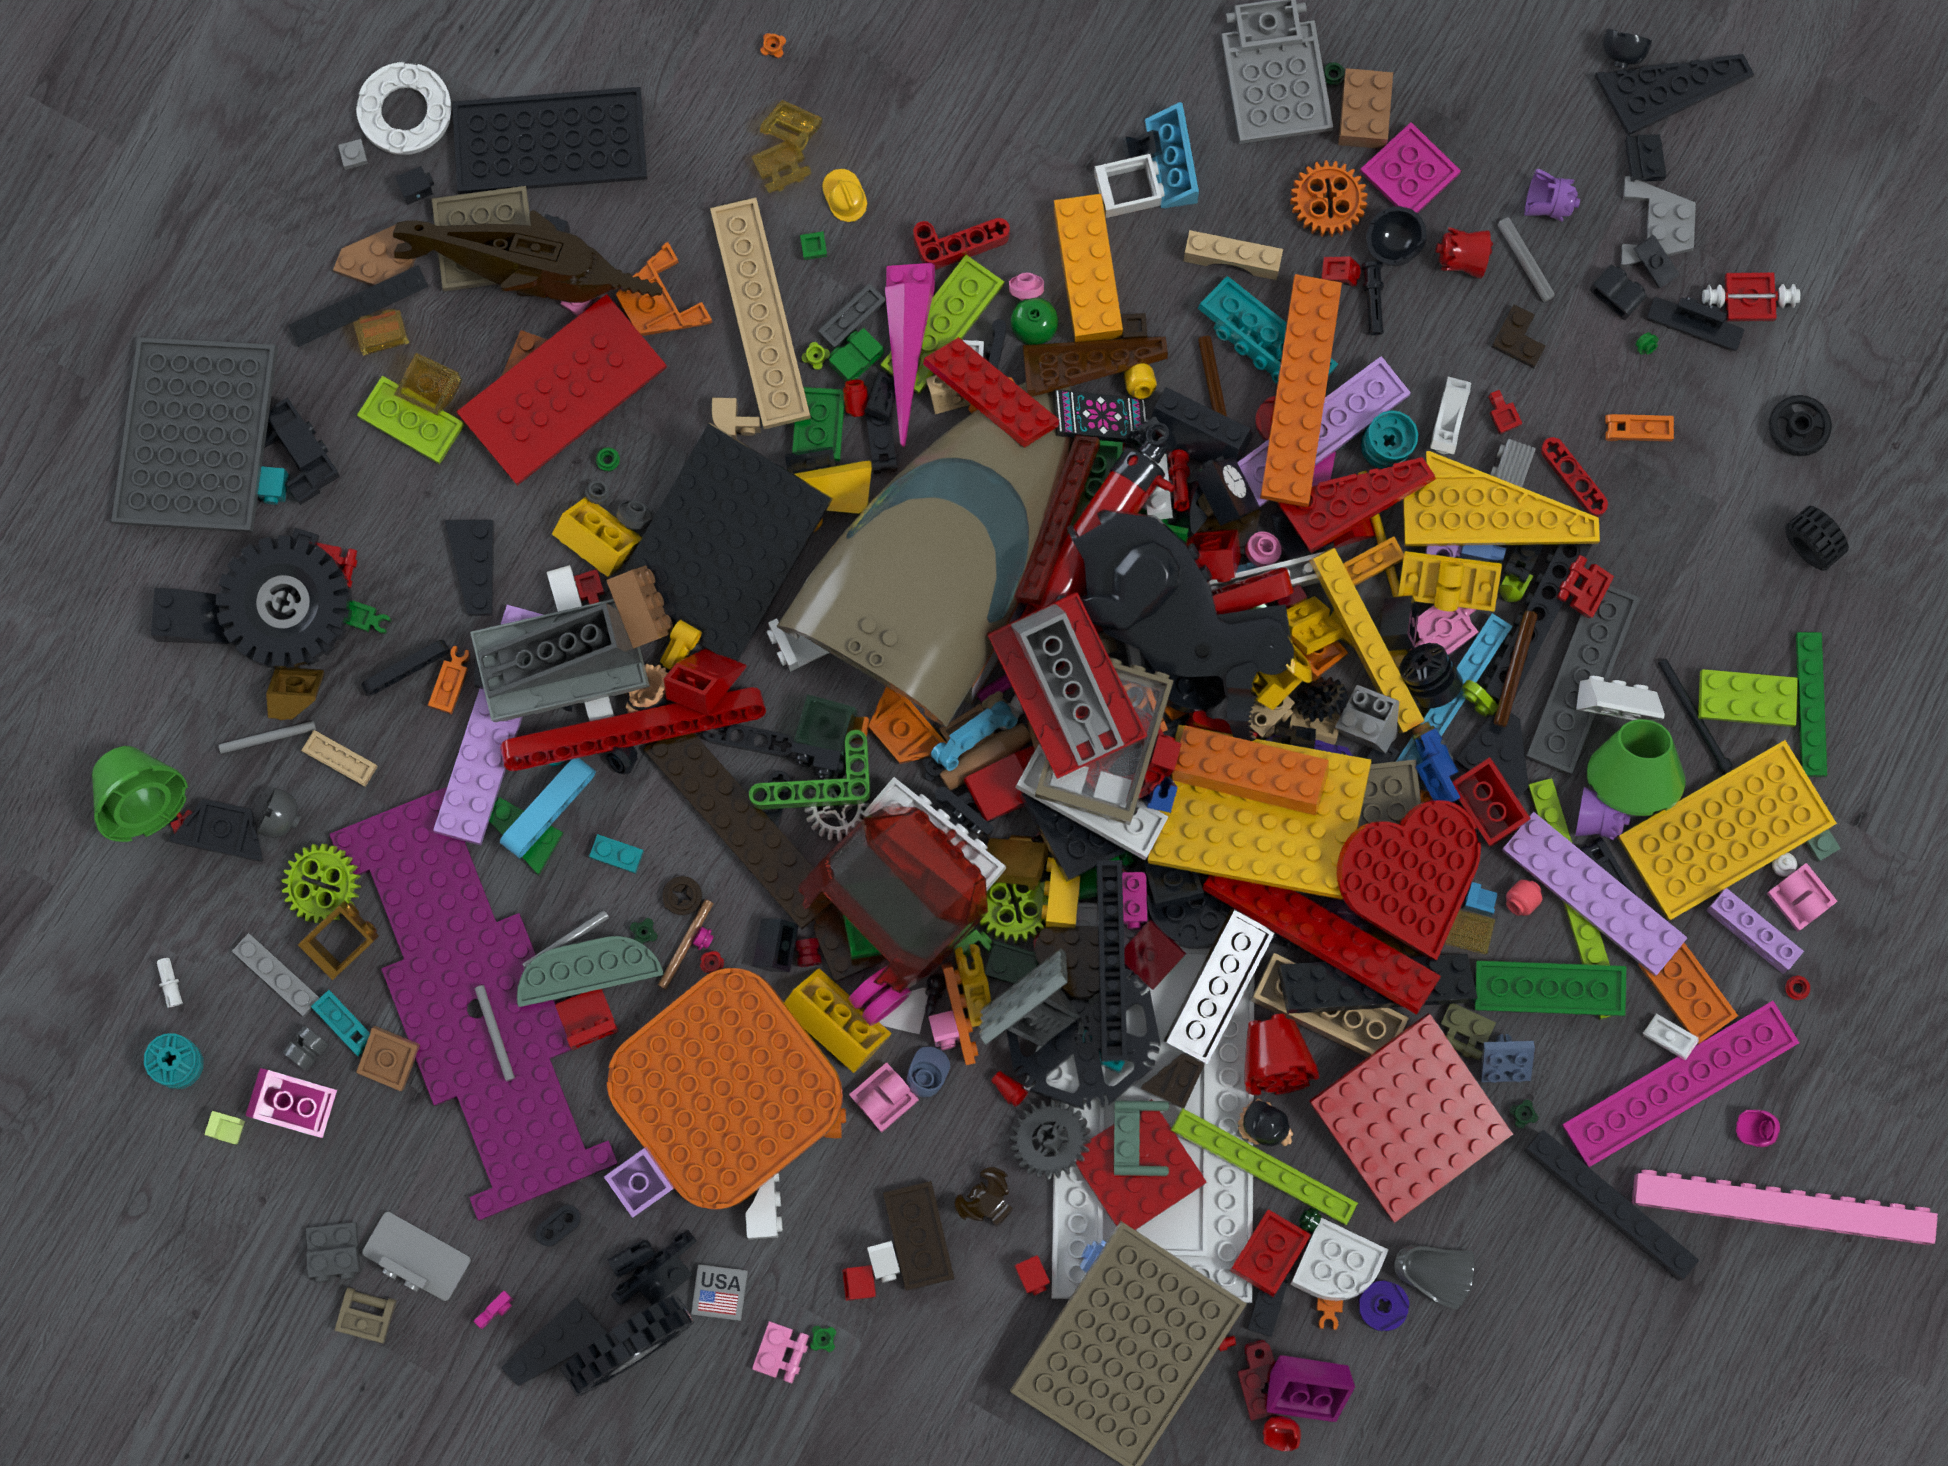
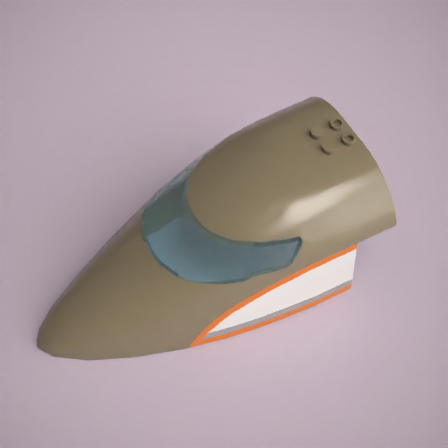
(935, 564)

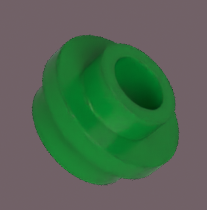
(1647, 343)
(607, 452)

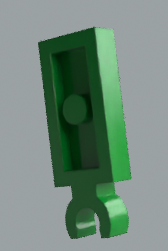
(364, 617)

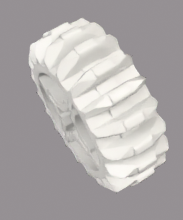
(828, 813)

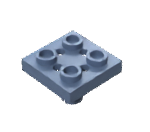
(1507, 1060)

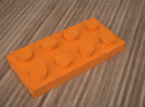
(1692, 994)

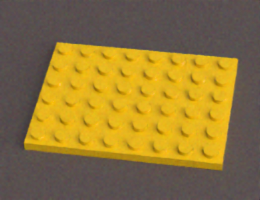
(1263, 841)

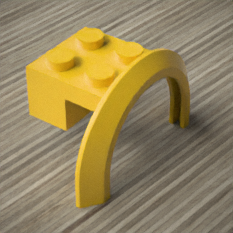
(1275, 688)

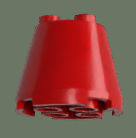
(1277, 1057)

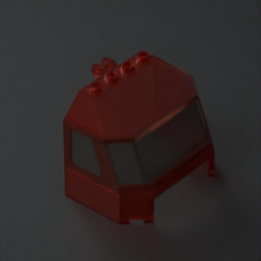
(902, 890)

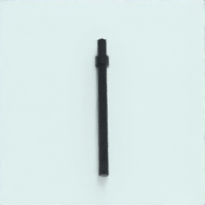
(1723, 764)

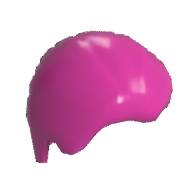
(1757, 1128)

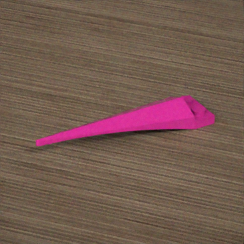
(908, 303)

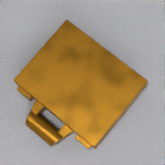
(1022, 859)

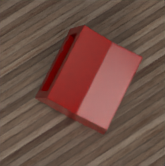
(859, 1283)

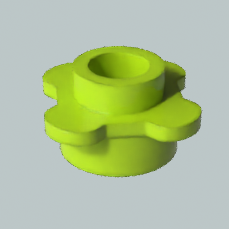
(814, 348)

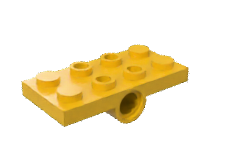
(1450, 581)

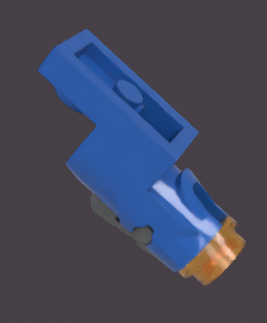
(1436, 764)

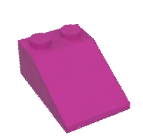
(291, 1102)

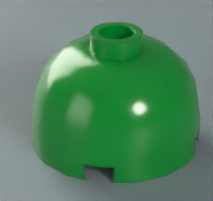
(1034, 321)

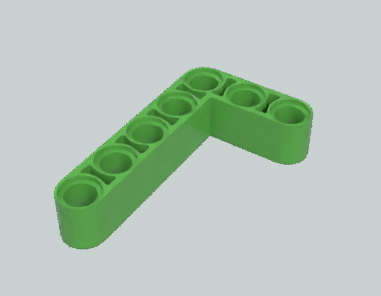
(821, 786)

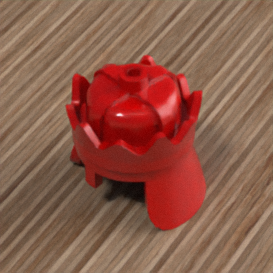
(1465, 251)

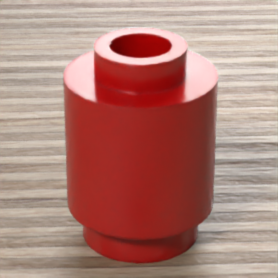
(855, 397)

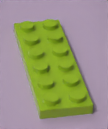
(953, 312)

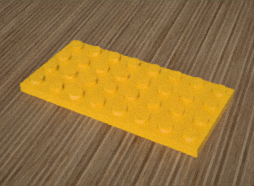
(1726, 830)

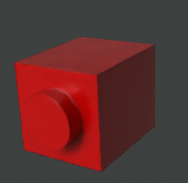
(1164, 755)
(1032, 1275)

